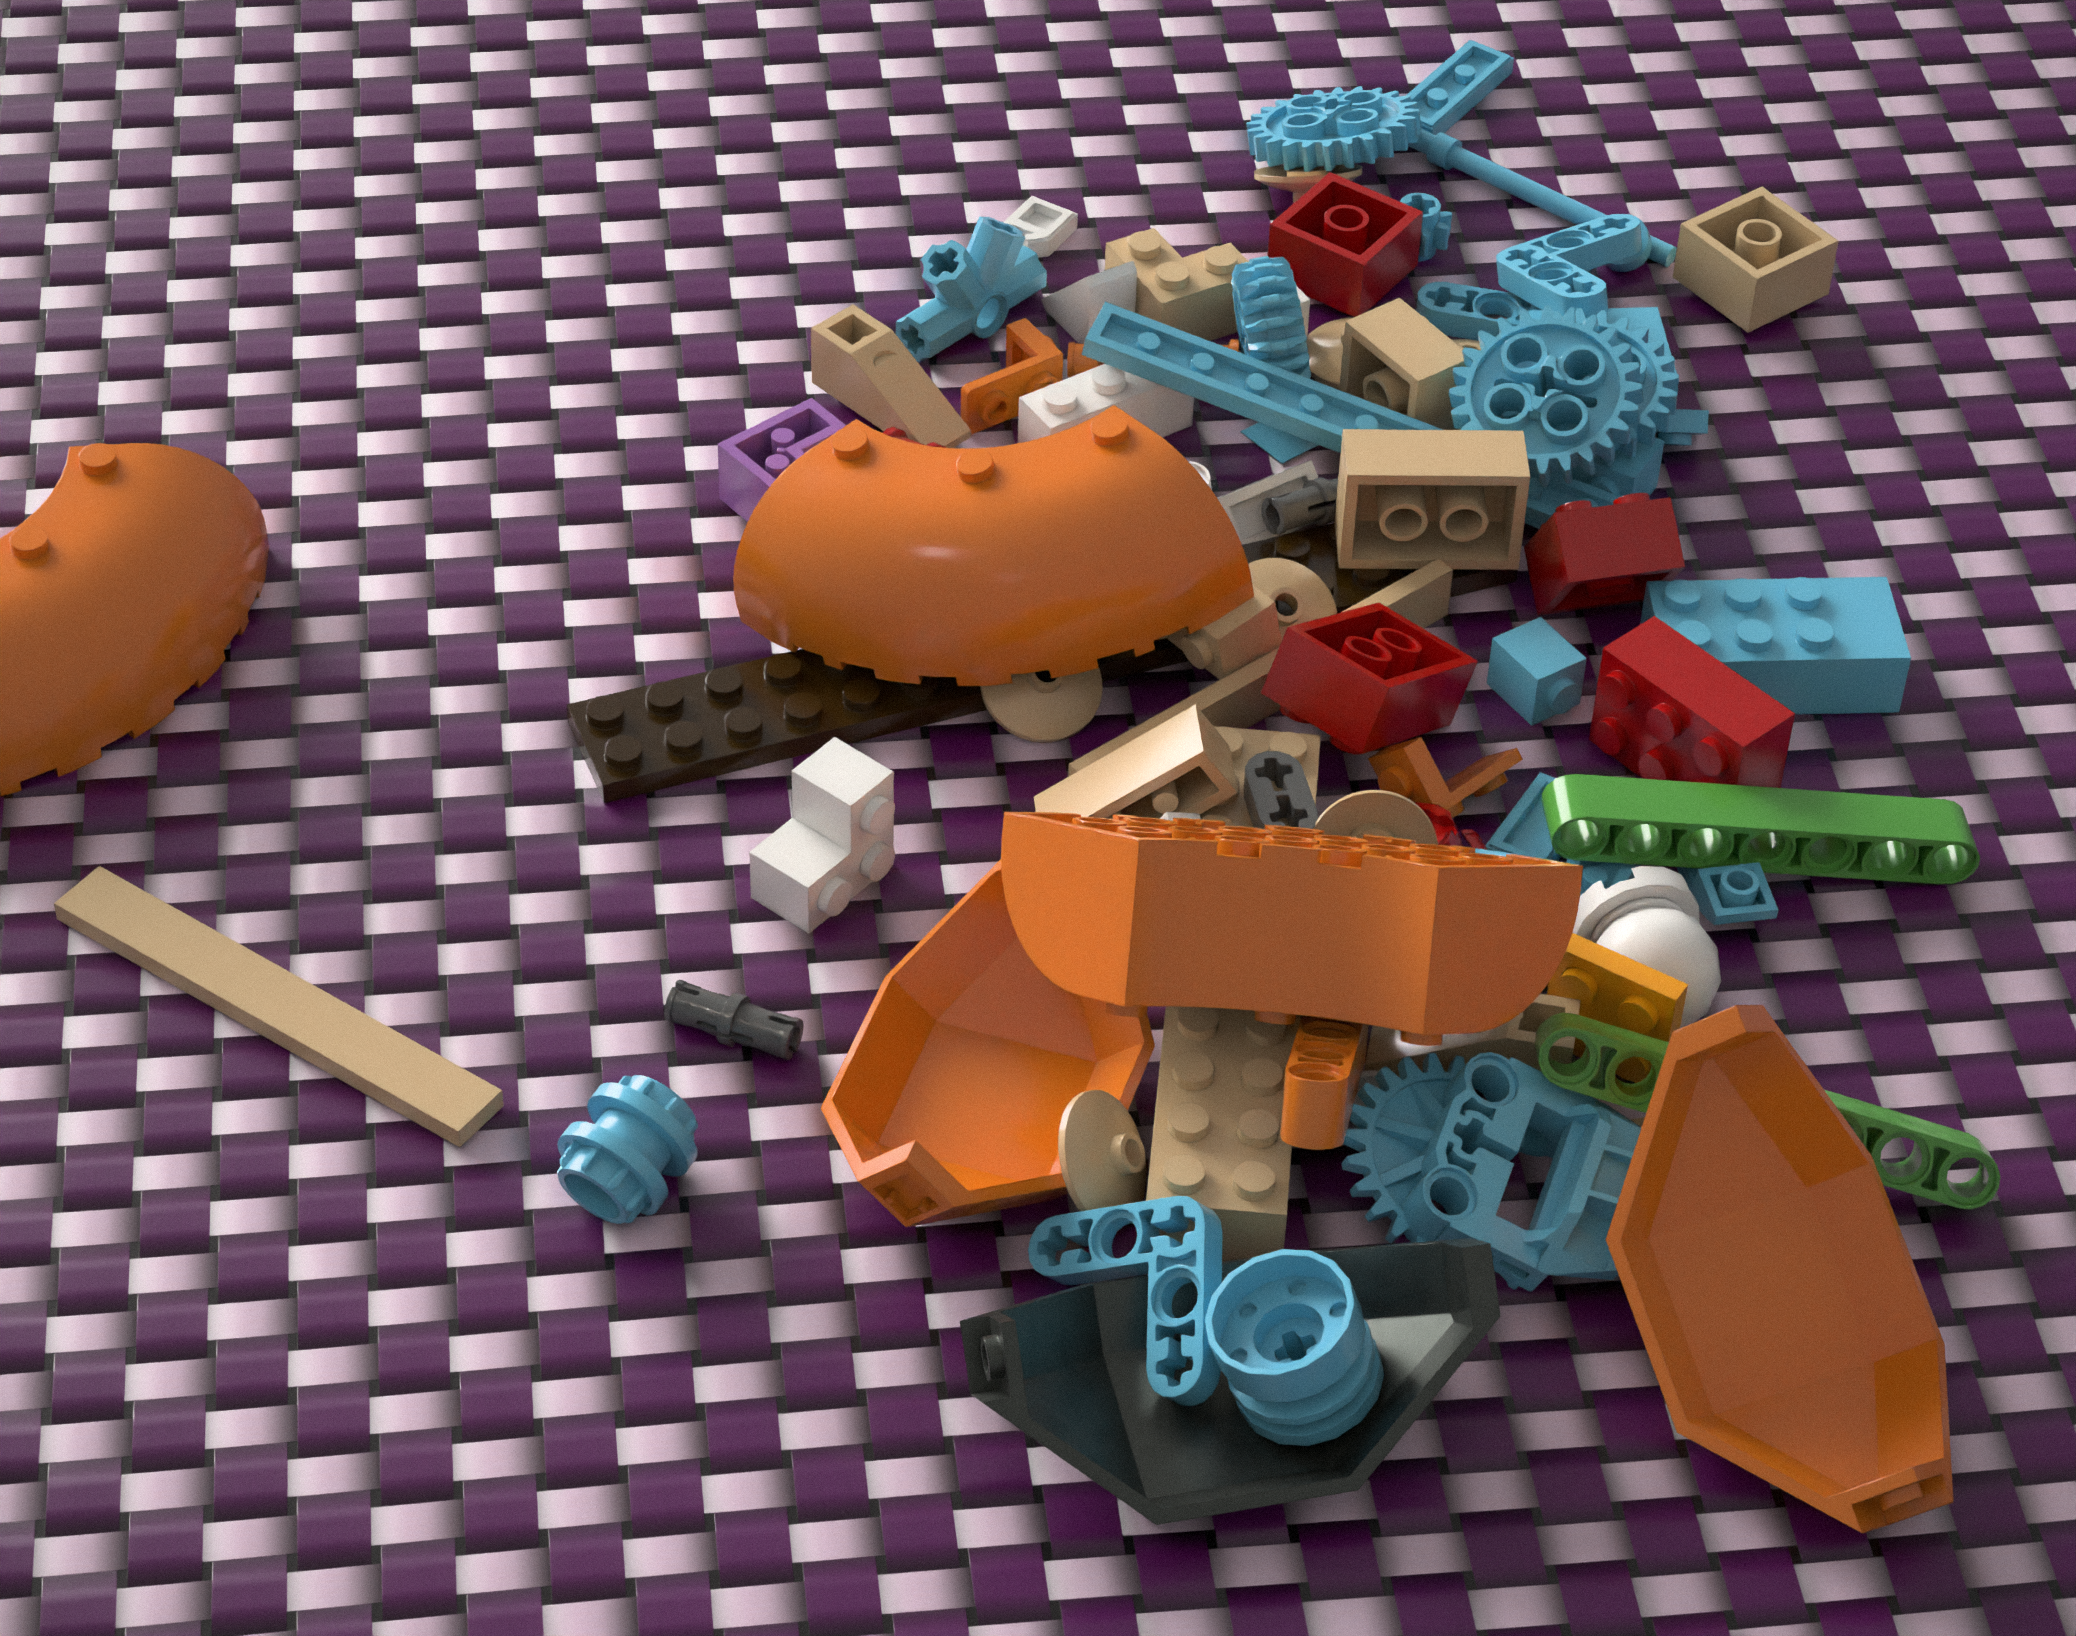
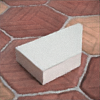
(1043, 225)

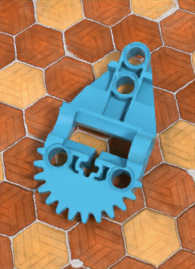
(1445, 1143)

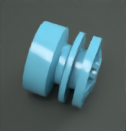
(1294, 1347)

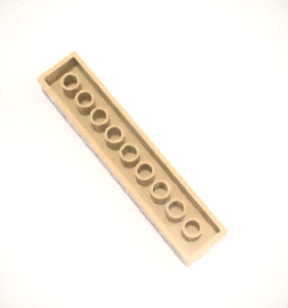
(1227, 1075)

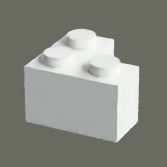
(833, 842)

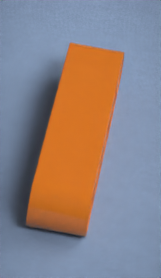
(1322, 1082)

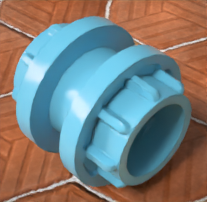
(620, 1158)

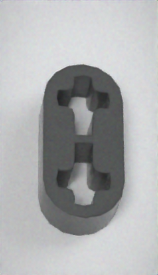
(1269, 806)

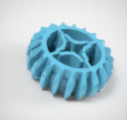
(1270, 314)

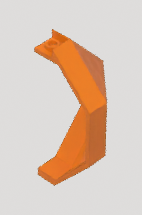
(969, 1068)
(1780, 1281)

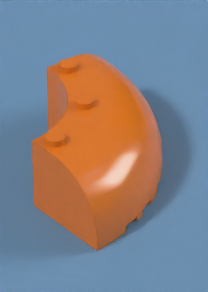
(987, 553)
(119, 600)
(1285, 921)

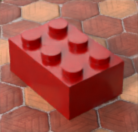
(1367, 678)
(1685, 714)

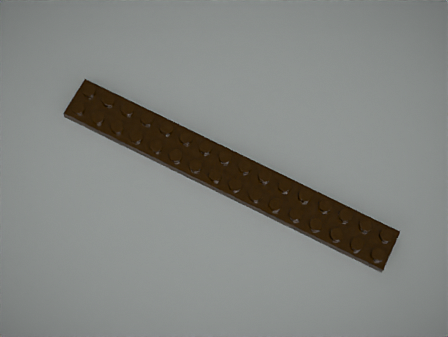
(798, 704)

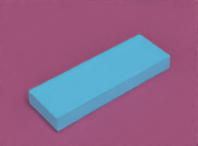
(1459, 85)

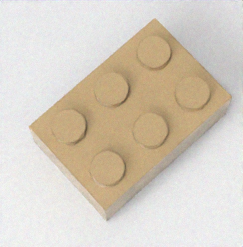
(1431, 498)

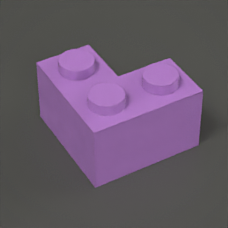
(760, 454)

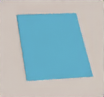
(1276, 442)

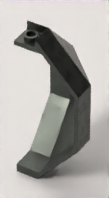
(1079, 1383)

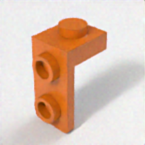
(1030, 366)
(1411, 772)

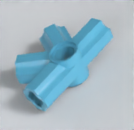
(971, 288)

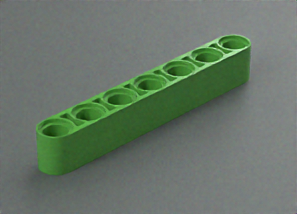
(1742, 824)
(1920, 1174)

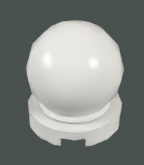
(1656, 925)

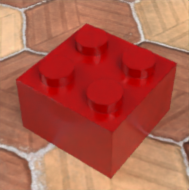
(1347, 243)
(1603, 553)

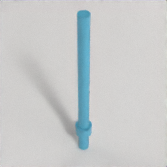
(1448, 153)

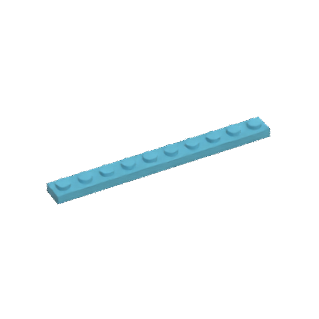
(1274, 394)

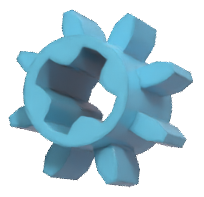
(1435, 224)

